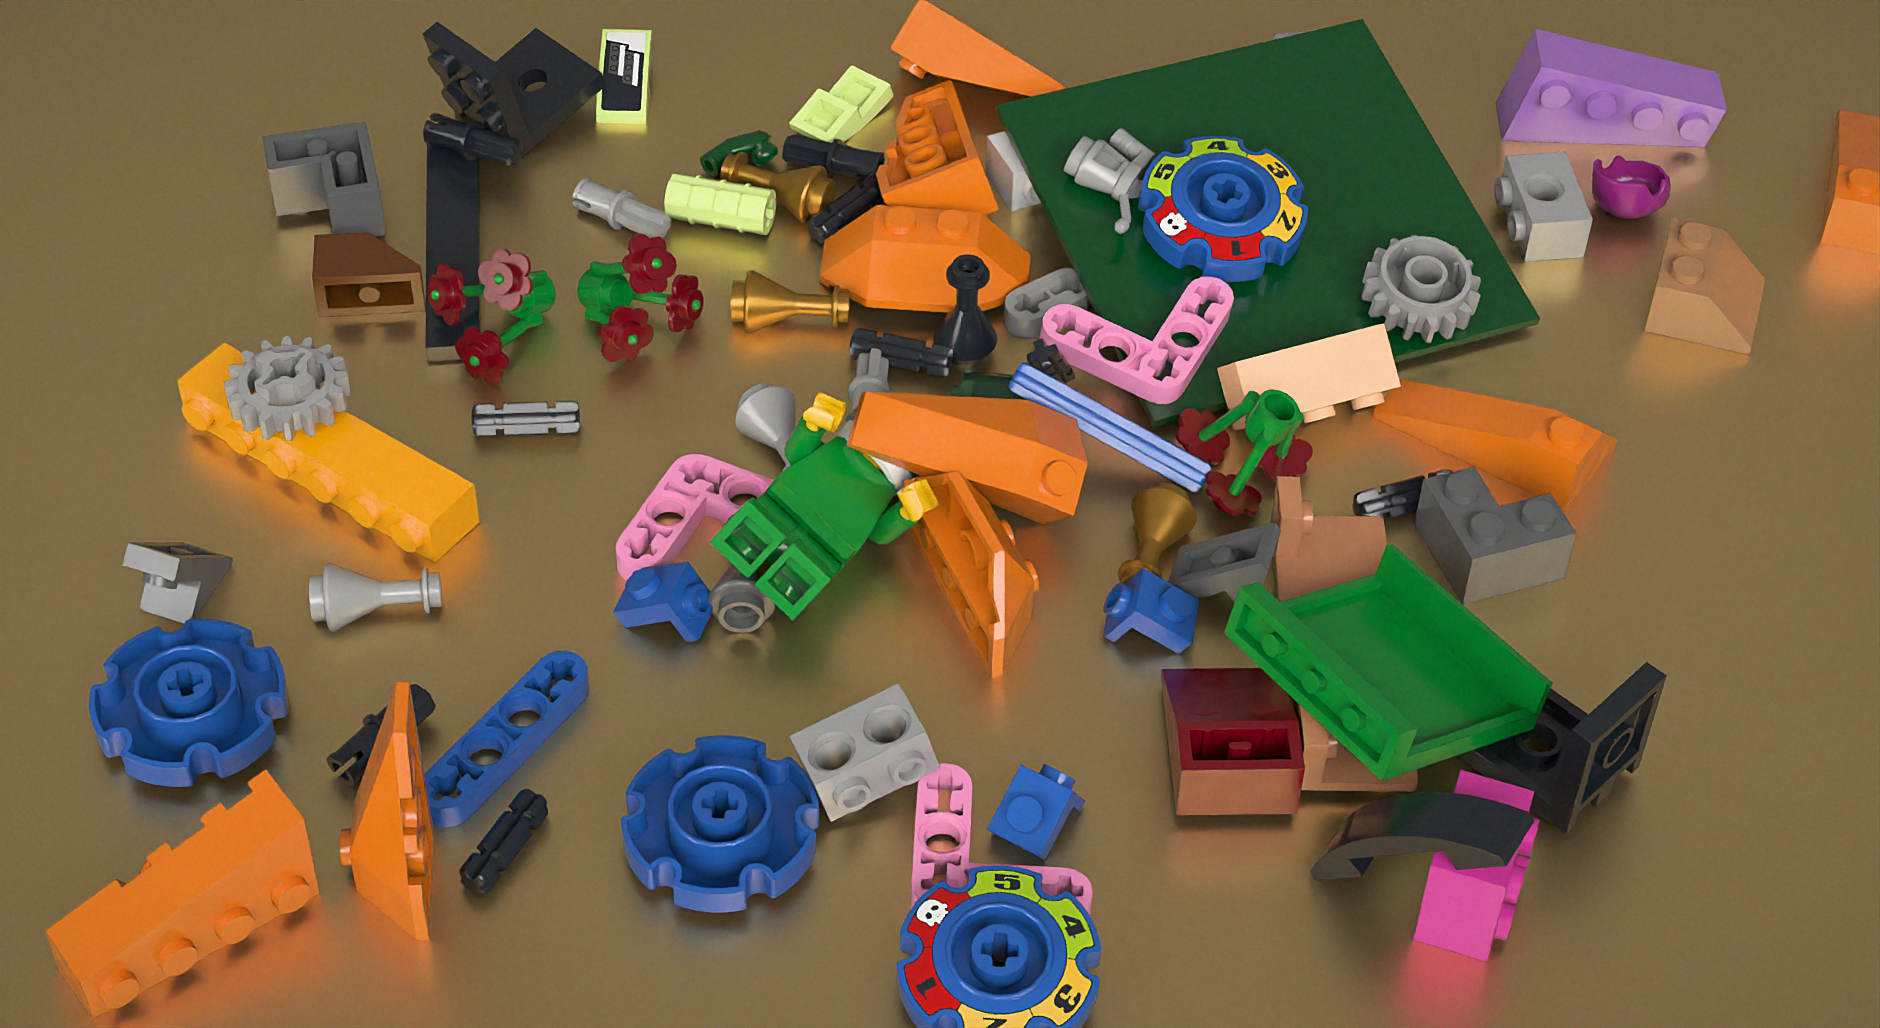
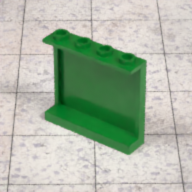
(1391, 666)

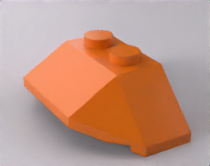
(902, 256)
(977, 567)

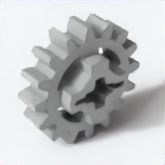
(287, 388)

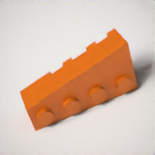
(188, 900)

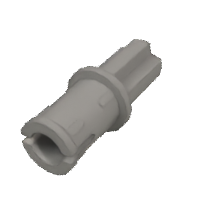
(620, 209)
(870, 376)

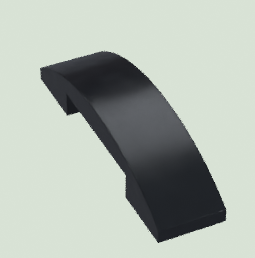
(1466, 827)

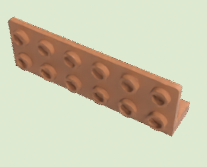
(1308, 558)

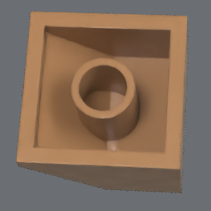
(1705, 289)

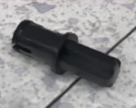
(472, 140)
(834, 157)
(362, 742)

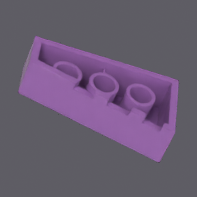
(1606, 96)

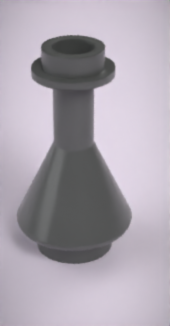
(739, 602)

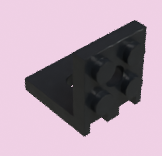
(495, 90)
(1585, 748)

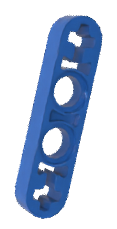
(512, 741)

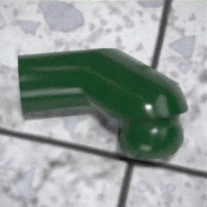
(753, 143)

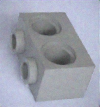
(865, 752)

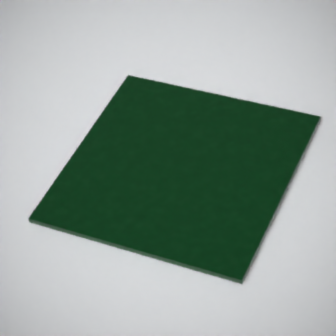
(1366, 175)

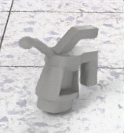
(1107, 171)

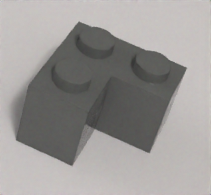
(327, 171)
(1489, 546)

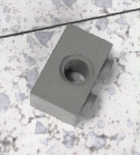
(1543, 206)

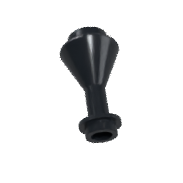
(966, 326)

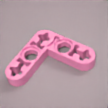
(1145, 357)
(689, 491)
(958, 825)

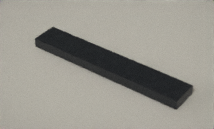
(453, 240)

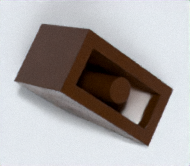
(364, 277)

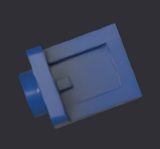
(664, 595)
(1153, 609)
(1035, 809)

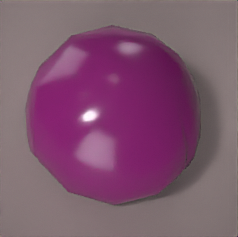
(1630, 188)

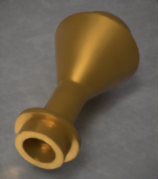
(799, 190)
(764, 302)
(1161, 518)

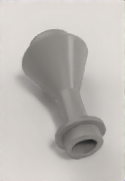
(767, 416)
(346, 596)

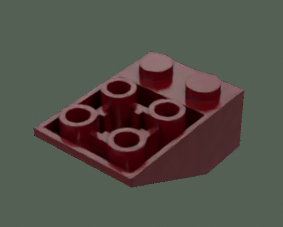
(1232, 742)

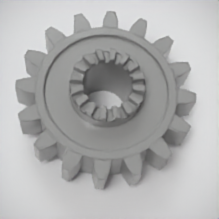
(1421, 287)

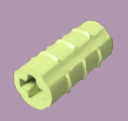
(720, 203)

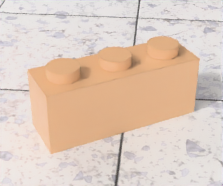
(1318, 373)

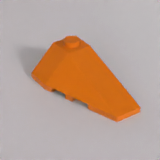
(954, 51)
(935, 157)
(1854, 184)
(1506, 438)
(1006, 448)
(393, 823)

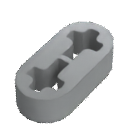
(1030, 302)

